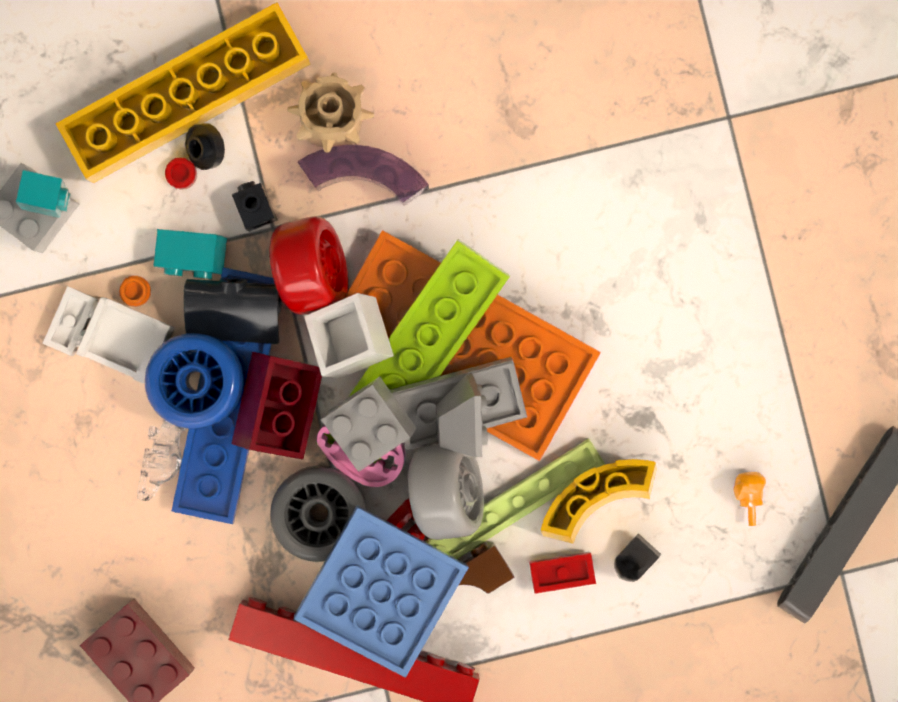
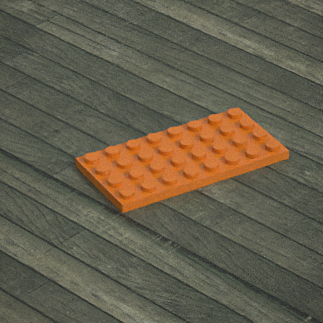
(546, 359)

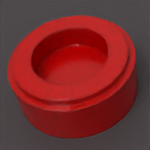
(181, 173)

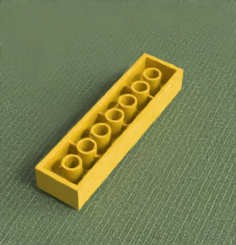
(183, 93)

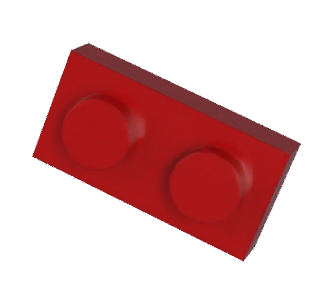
(562, 572)

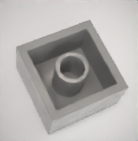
(29, 227)
(369, 424)

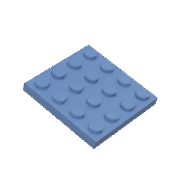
(380, 591)

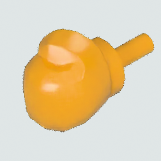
(749, 490)

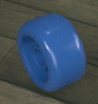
(169, 385)

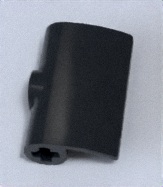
(232, 310)

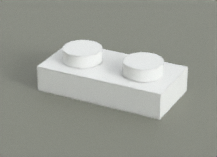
(69, 321)

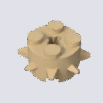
(326, 128)

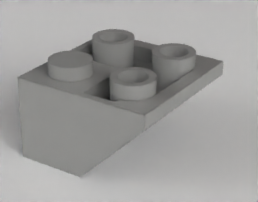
(460, 418)

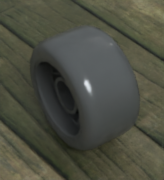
(292, 507)

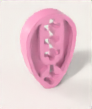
(374, 474)

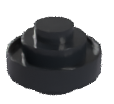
(205, 146)

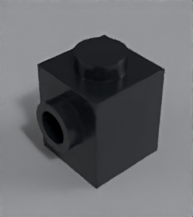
(254, 206)

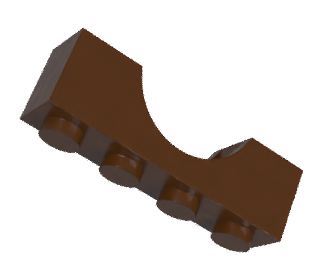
(486, 568)

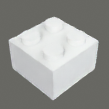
(348, 336)

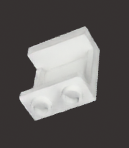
(121, 337)

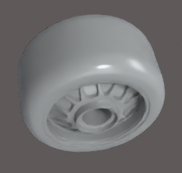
(445, 493)

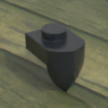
(635, 559)

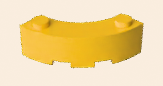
(593, 490)

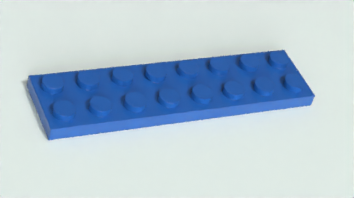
(210, 464)

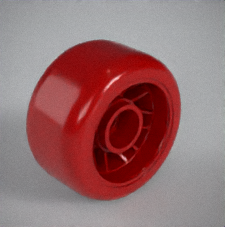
(308, 264)

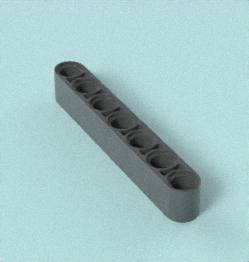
(843, 531)

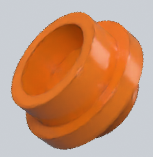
(135, 291)

